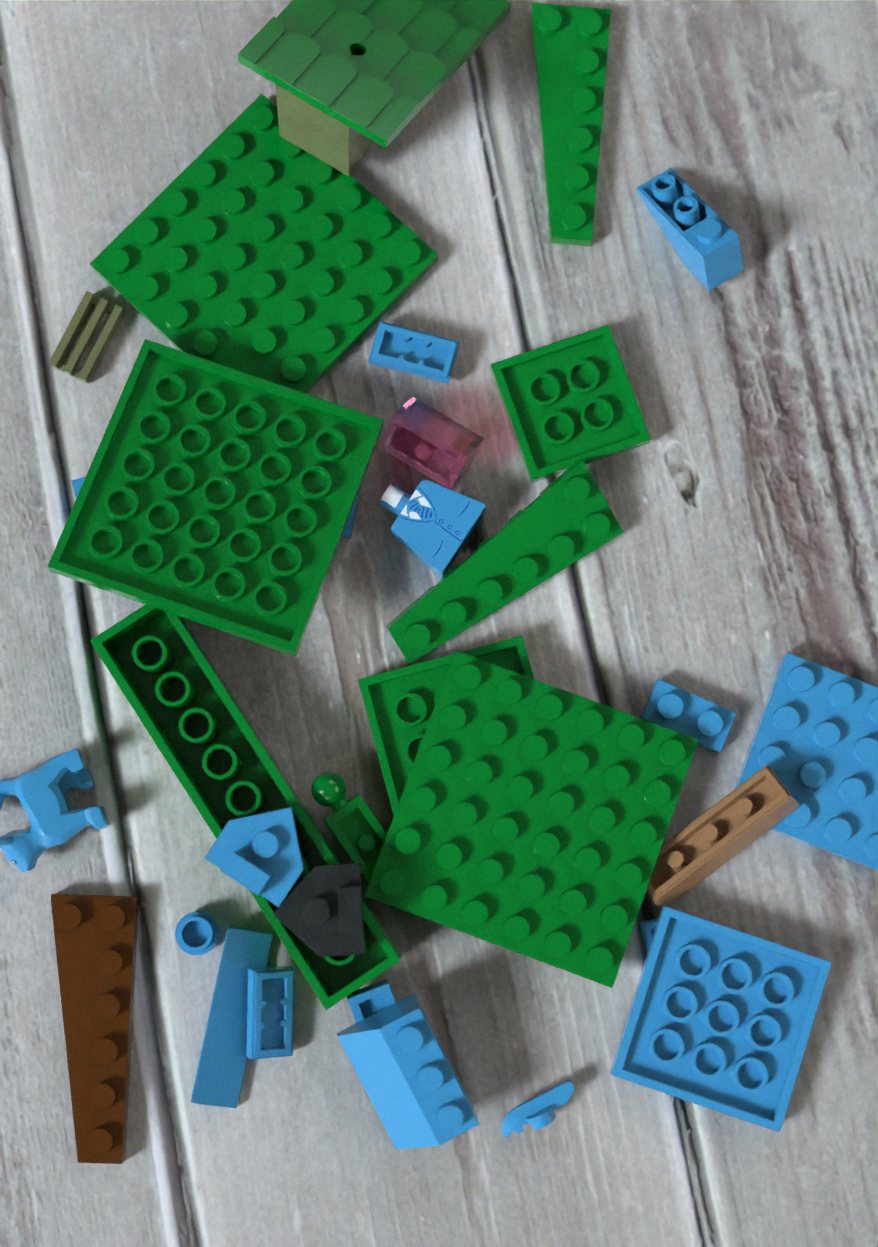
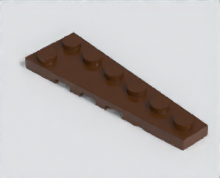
(97, 999)

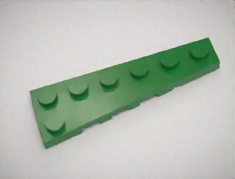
(570, 82)
(535, 544)

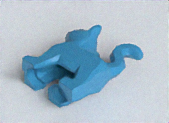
(48, 809)

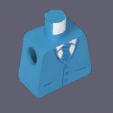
(433, 522)

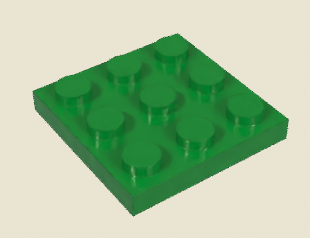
(569, 403)

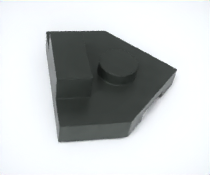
(327, 910)

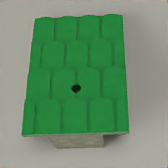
(363, 66)

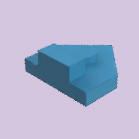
(261, 853)

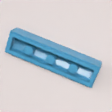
(225, 1038)

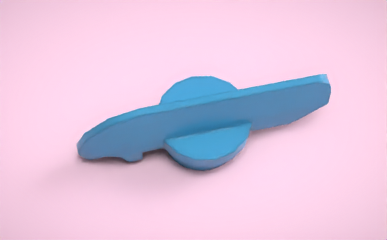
(538, 1110)

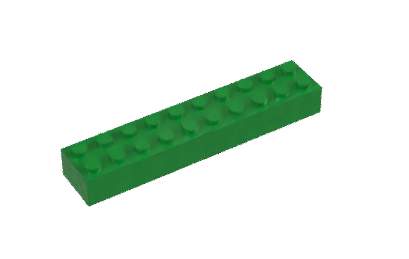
(227, 770)

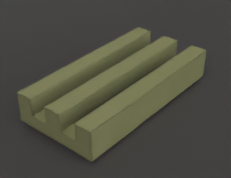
(73, 330)

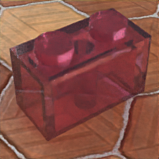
(431, 442)

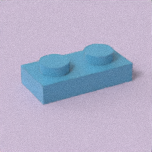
(688, 715)

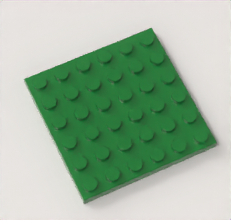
(264, 257)
(217, 497)
(532, 818)

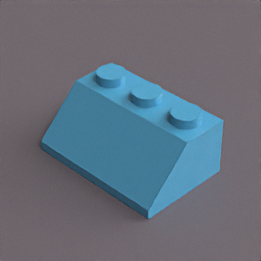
(408, 1076)

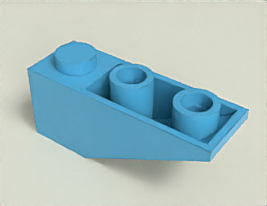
(693, 228)

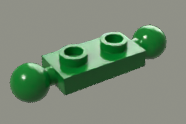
(350, 823)

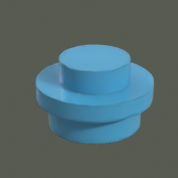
(197, 933)

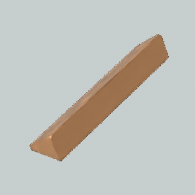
(719, 835)

